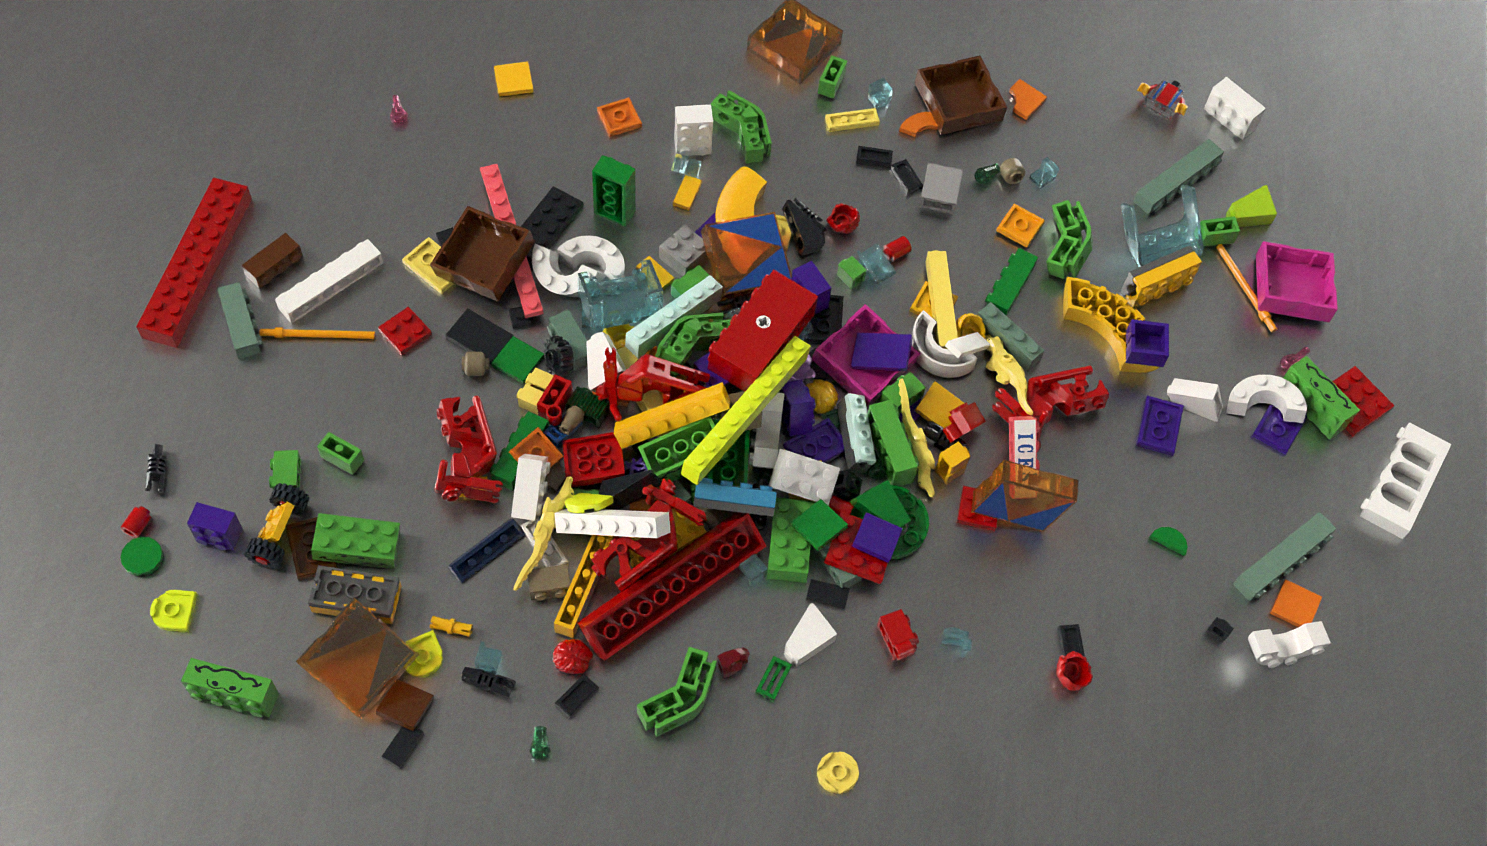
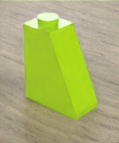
(1254, 208)

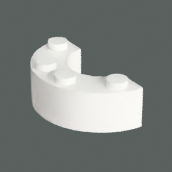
(595, 251)
(550, 276)
(935, 358)
(1268, 390)
(767, 436)
(1288, 646)

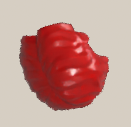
(844, 218)
(572, 656)
(1074, 671)

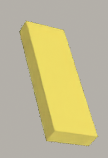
(852, 120)

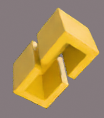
(952, 462)

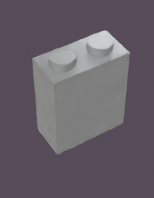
(940, 188)

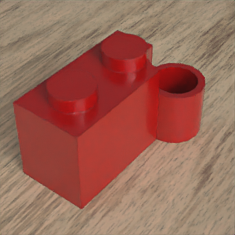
(554, 399)
(963, 420)
(898, 634)

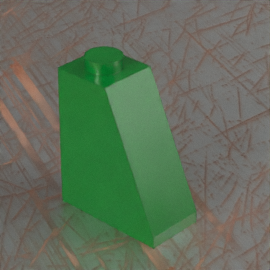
(882, 503)

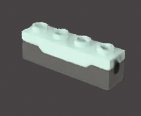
(856, 433)

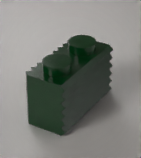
(594, 410)

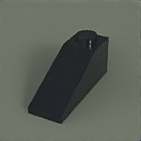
(803, 229)
(627, 488)

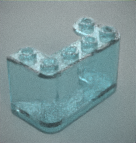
(621, 299)

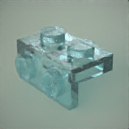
(877, 264)

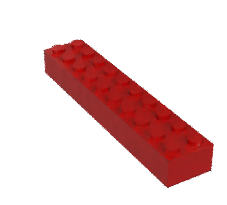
(194, 263)
(671, 585)

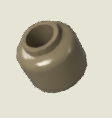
(1012, 171)
(475, 363)

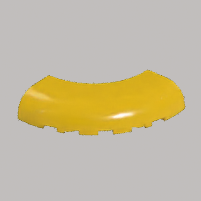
(740, 195)
(1104, 313)

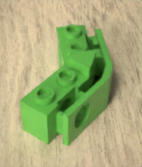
(746, 121)
(1070, 247)
(691, 335)
(678, 703)

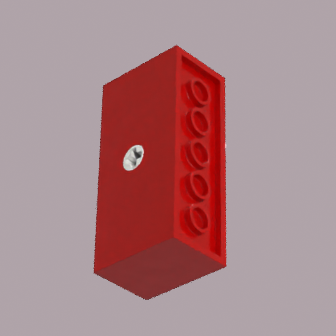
(761, 329)

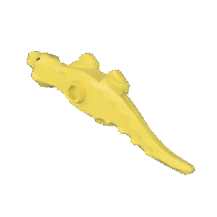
(1008, 370)
(919, 444)
(544, 529)

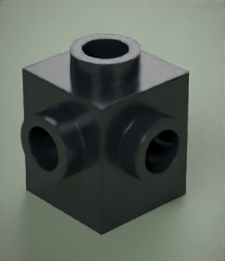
(847, 485)

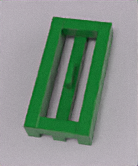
(766, 693)

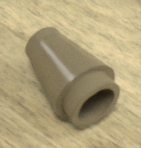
(572, 419)

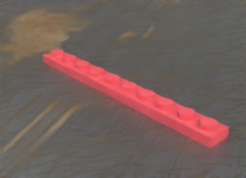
(502, 211)

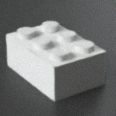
(1234, 108)
(693, 130)
(804, 476)
(530, 486)

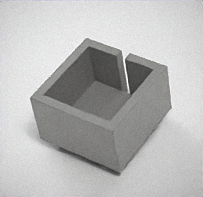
(683, 251)

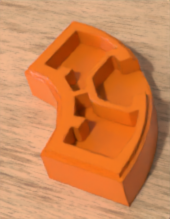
(918, 123)

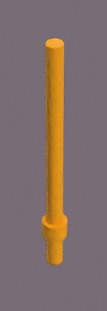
(1263, 315)
(280, 332)

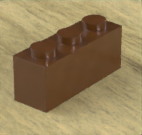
(272, 260)

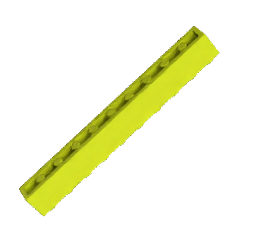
(745, 410)

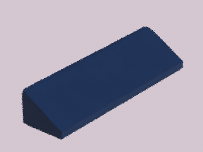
(486, 550)

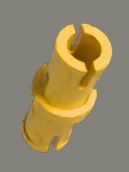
(451, 626)

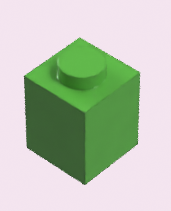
(851, 272)

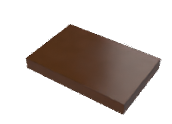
(301, 540)

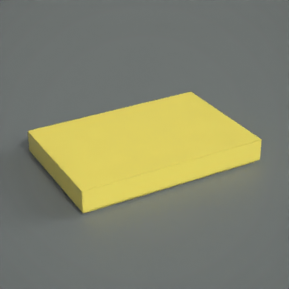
(419, 262)

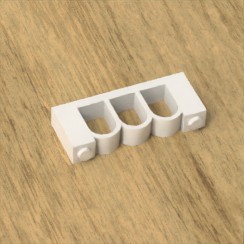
(1388, 515)

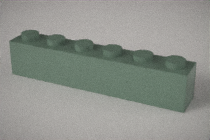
(1183, 172)
(1284, 556)

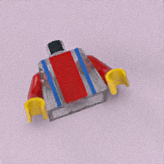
(1164, 98)

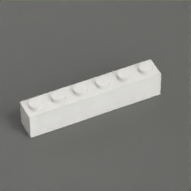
(329, 281)
(614, 523)

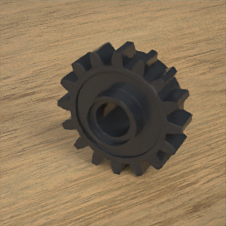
(558, 356)

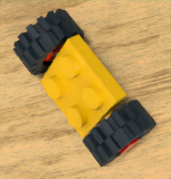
(263, 550)

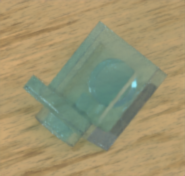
(957, 637)

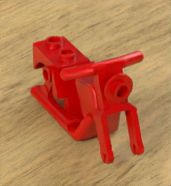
(643, 376)
(1045, 392)
(476, 456)
(652, 549)

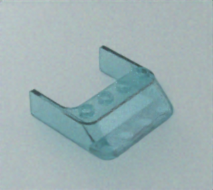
(1166, 239)

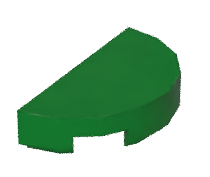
(1171, 539)

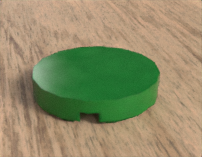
(141, 556)

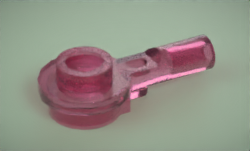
(398, 114)
(1290, 359)

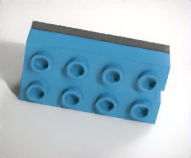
(735, 498)

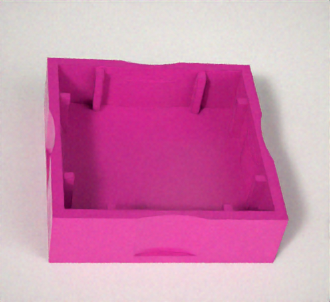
(1296, 282)
(837, 353)

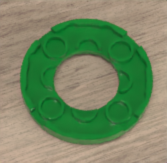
(917, 527)

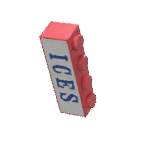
(1023, 441)

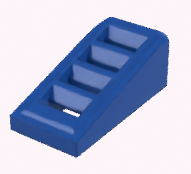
(558, 442)

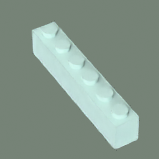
(654, 328)

